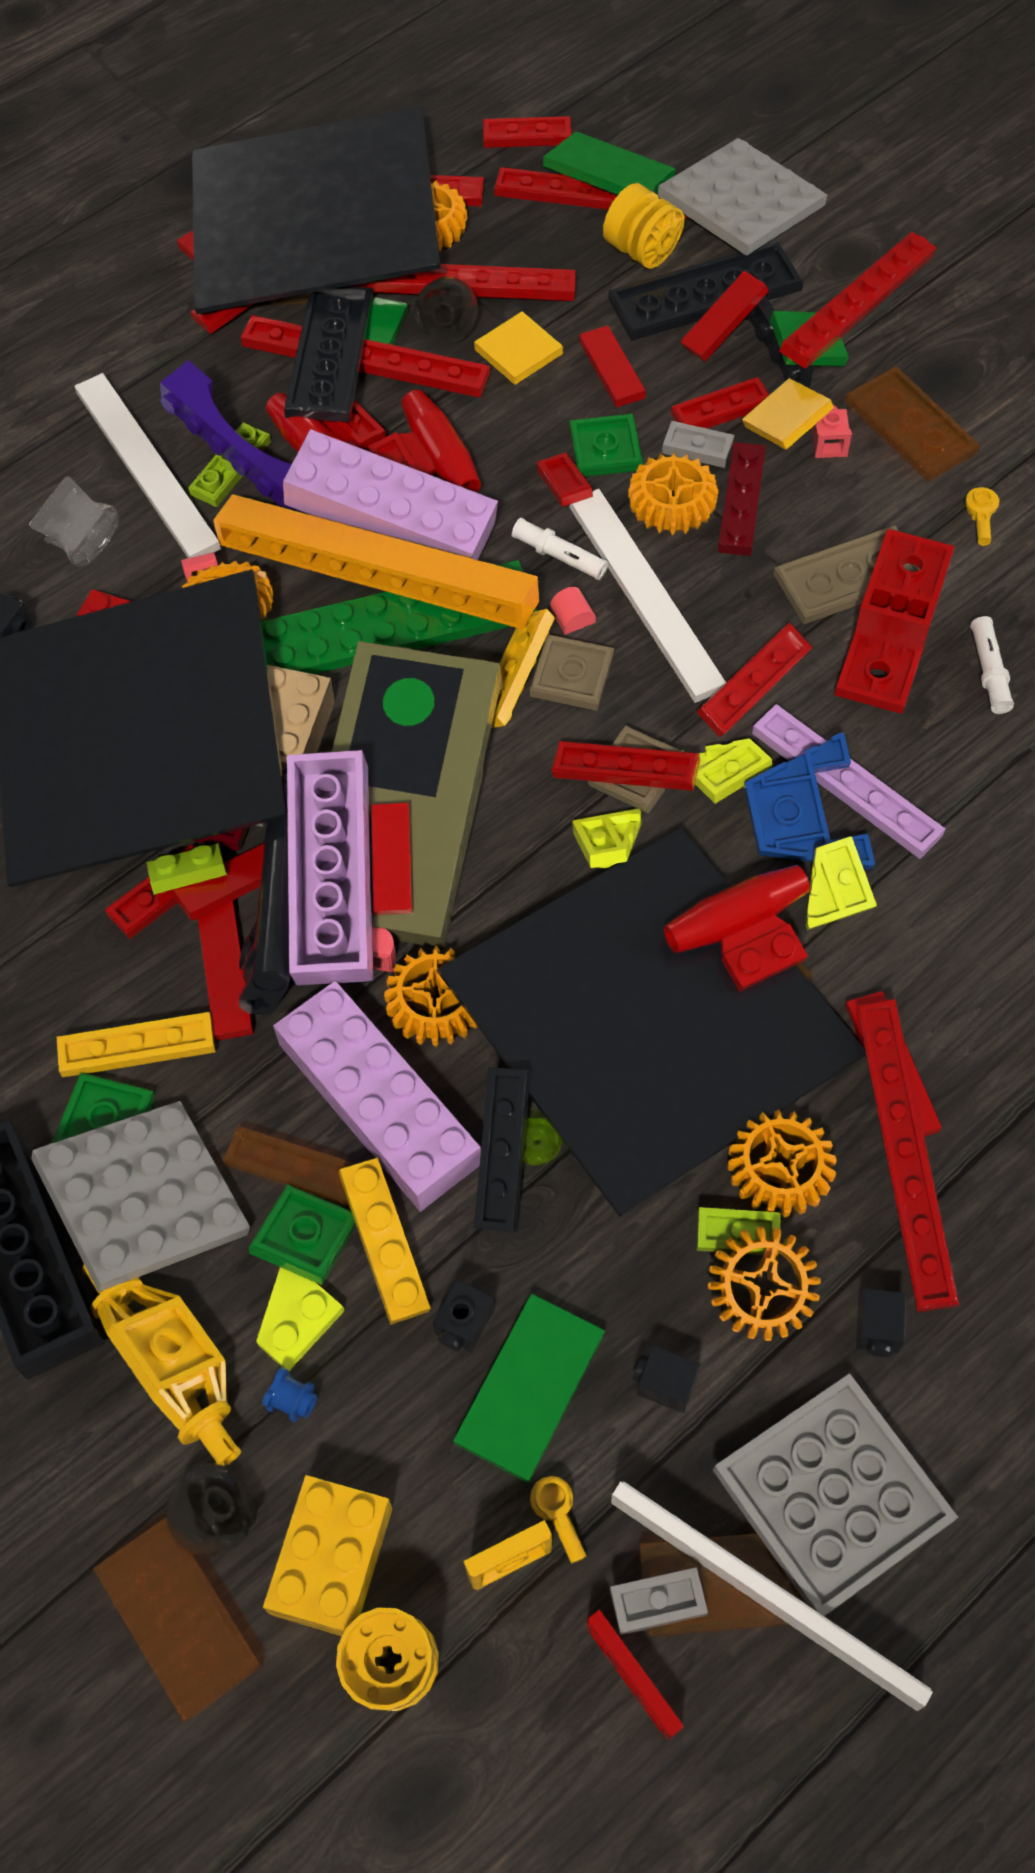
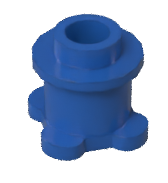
(290, 1396)

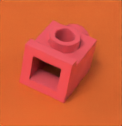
(832, 427)

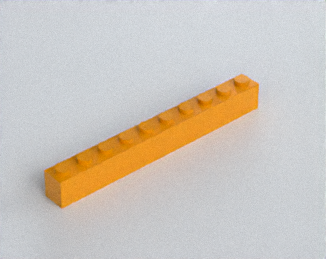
(378, 561)

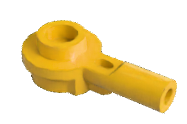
(981, 504)
(551, 1501)

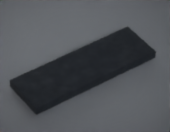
(690, 292)
(329, 354)

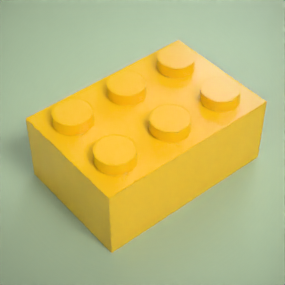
(328, 1556)

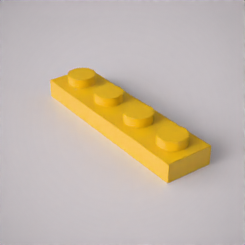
(518, 661)
(135, 1044)
(384, 1241)

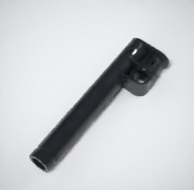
(267, 944)

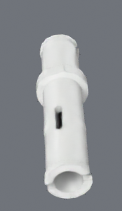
(548, 543)
(995, 676)

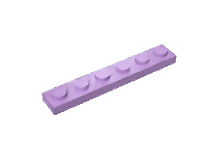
(853, 785)

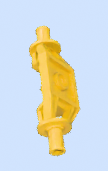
(170, 1361)

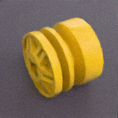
(643, 225)
(368, 1642)

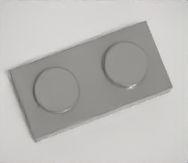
(698, 442)
(658, 1601)

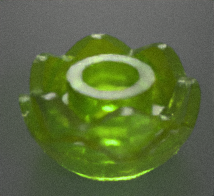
(550, 1143)

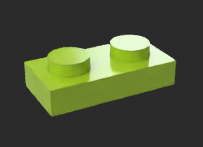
(186, 868)
(718, 1225)

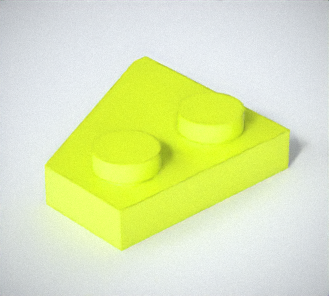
(729, 766)
(607, 837)
(837, 884)
(295, 1318)

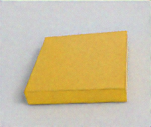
(518, 348)
(787, 413)
(509, 1555)

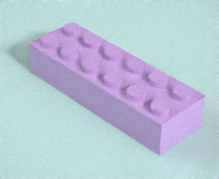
(386, 497)
(329, 868)
(378, 1095)

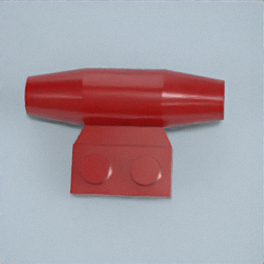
(359, 432)
(431, 445)
(746, 924)

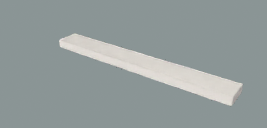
(147, 467)
(648, 597)
(772, 1597)

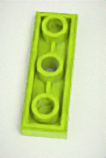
(219, 476)

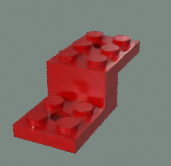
(894, 621)

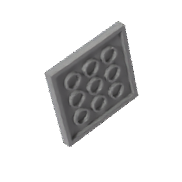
(742, 196)
(139, 1195)
(834, 1495)

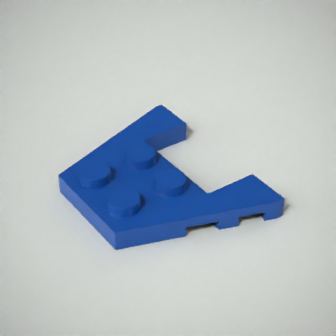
(789, 809)

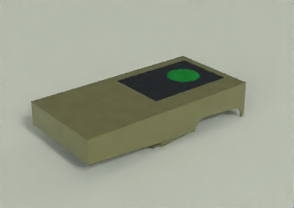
(424, 745)

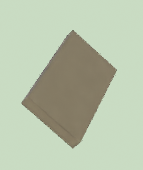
(832, 577)

